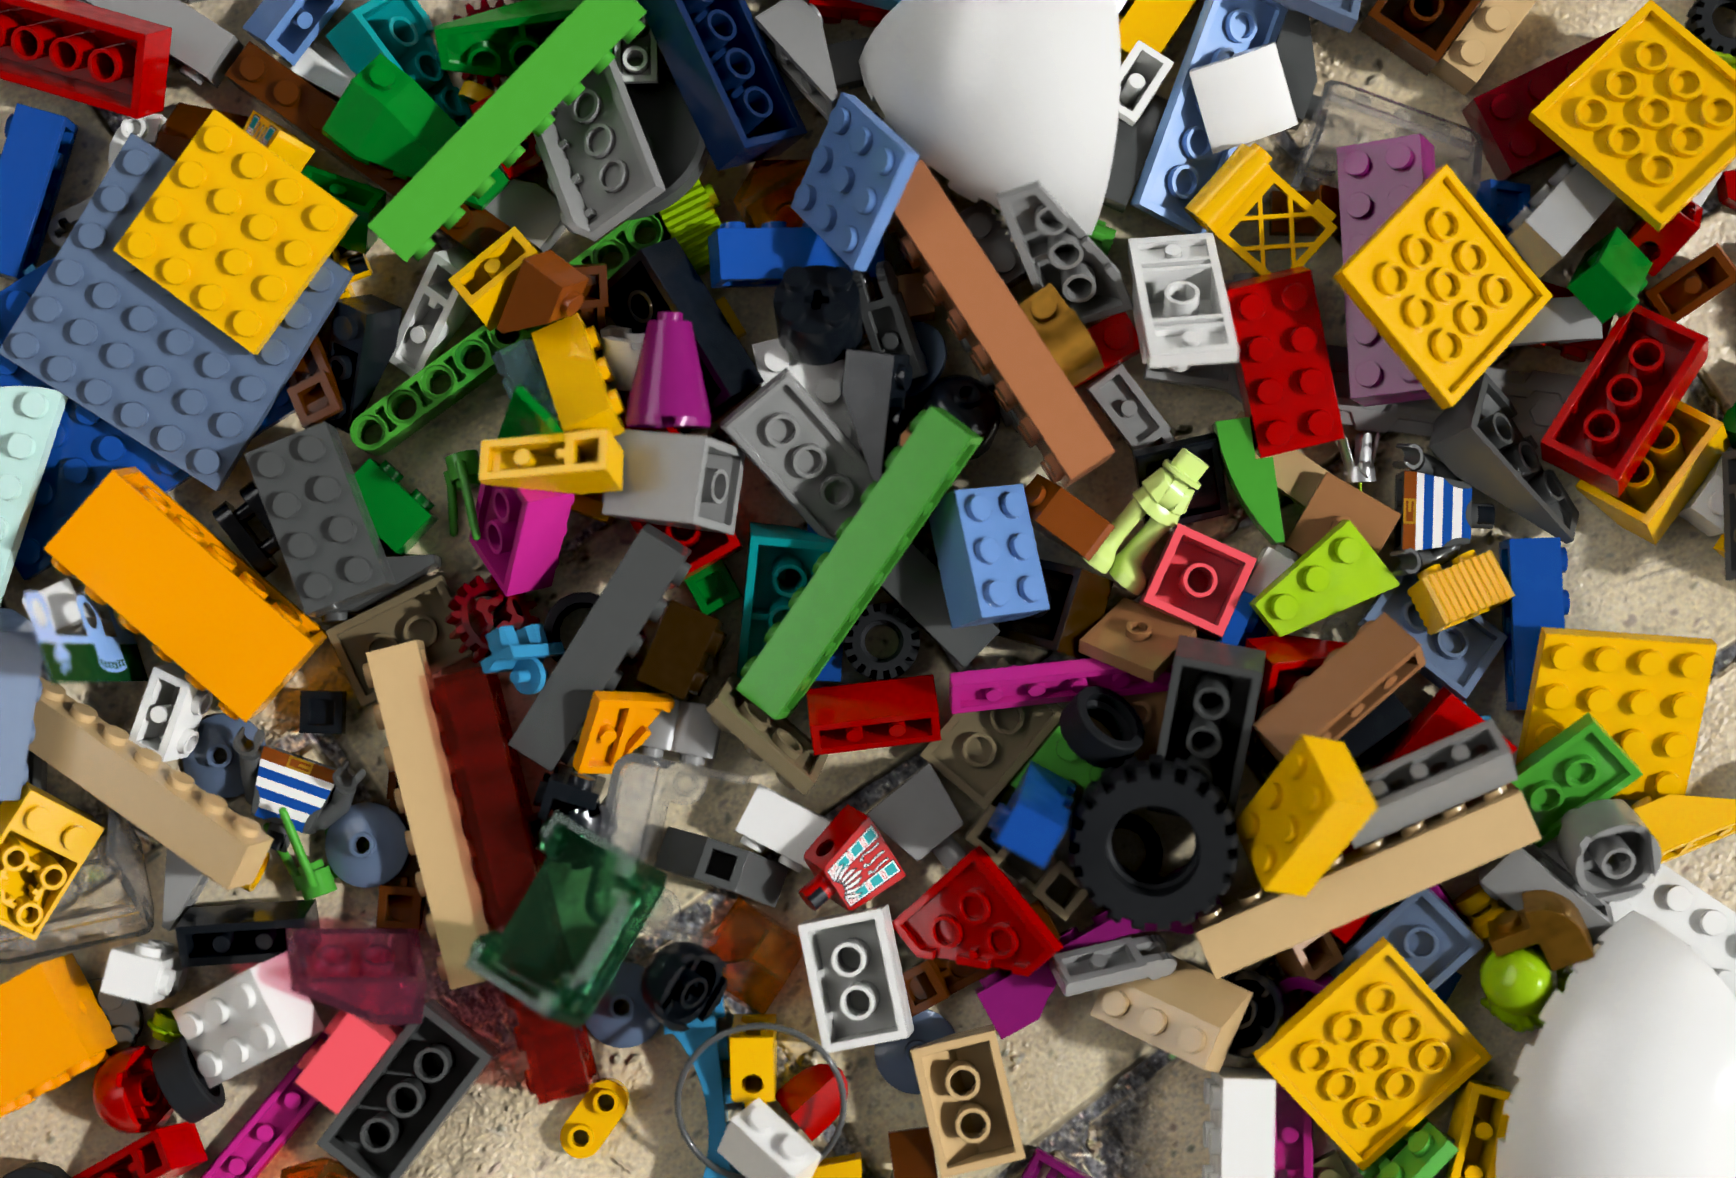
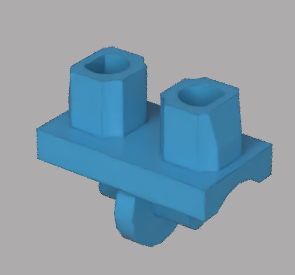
(522, 654)

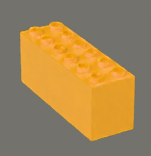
(185, 592)
(48, 1031)

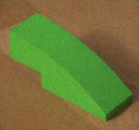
(1250, 478)

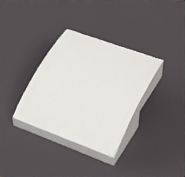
(1243, 97)

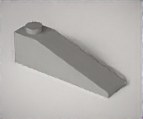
(1062, 254)

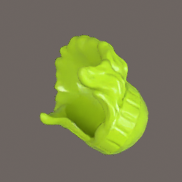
(1520, 986)

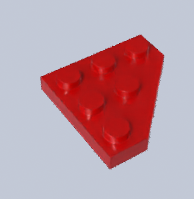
(977, 921)

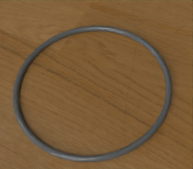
(752, 1026)

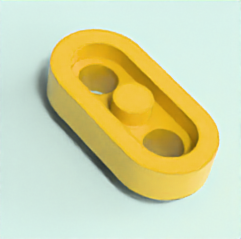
(594, 1119)

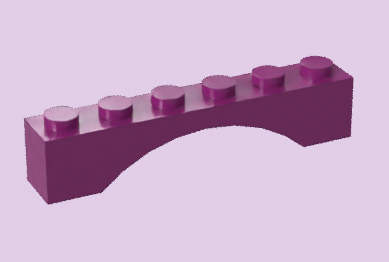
(1019, 1000)

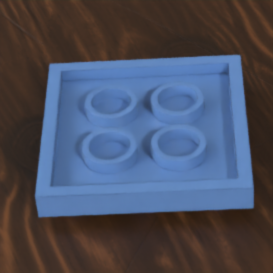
(854, 181)

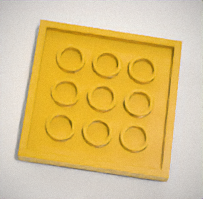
(1647, 115)
(235, 232)
(1443, 286)
(1636, 686)
(1372, 1054)

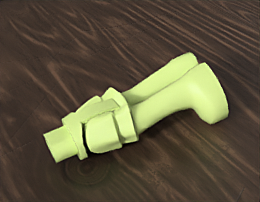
(1162, 497)

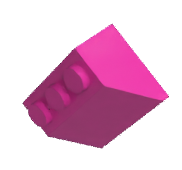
(521, 535)

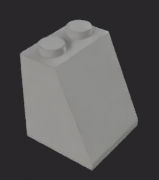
(678, 481)

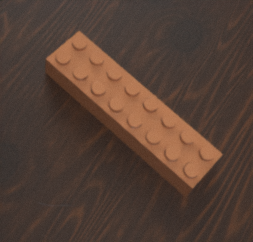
(997, 331)

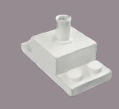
(1180, 302)

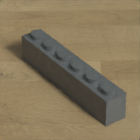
(601, 645)

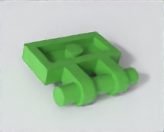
(1420, 1158)

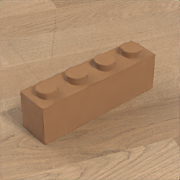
(1343, 688)

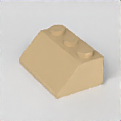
(1179, 1013)
(967, 1101)

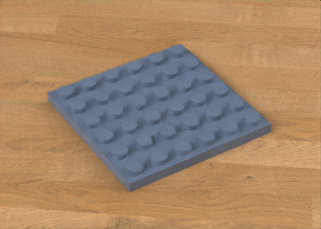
(142, 353)

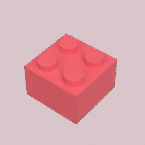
(1198, 580)
(342, 1063)

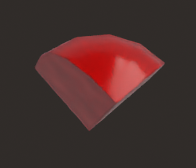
(812, 1099)

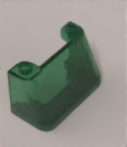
(570, 924)

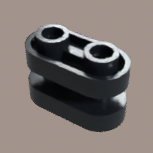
(235, 525)

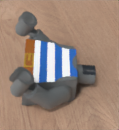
(1434, 512)
(308, 789)

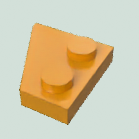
(616, 727)

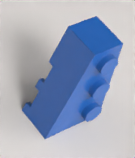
(1034, 815)

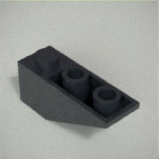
(359, 350)
(875, 400)

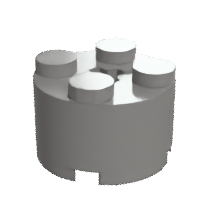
(1608, 849)

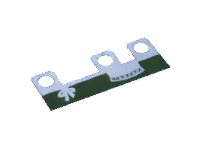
(90, 656)

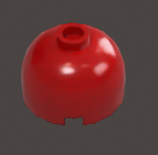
(128, 1092)

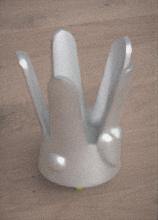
(1362, 466)

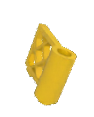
(1237, 189)

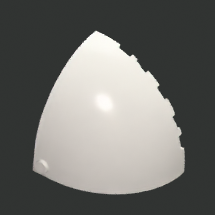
(1004, 94)
(1628, 1068)

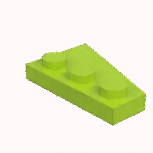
(1324, 581)

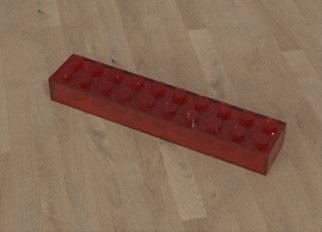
(506, 859)

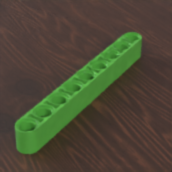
(454, 360)

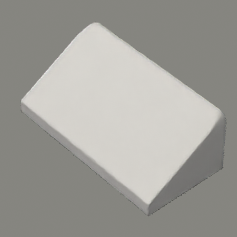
(324, 70)

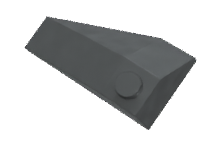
(1491, 454)

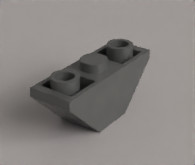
(721, 866)

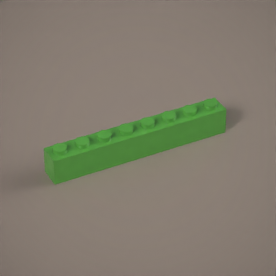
(503, 123)
(858, 562)

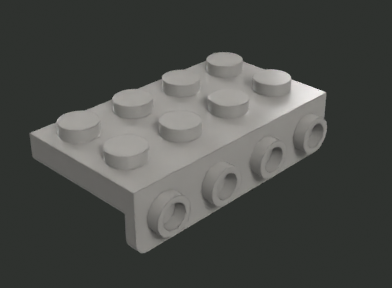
(598, 157)

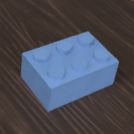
(988, 556)

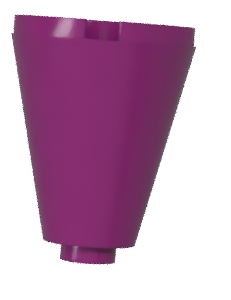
(668, 378)

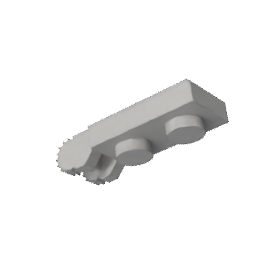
(1129, 409)
(1112, 964)

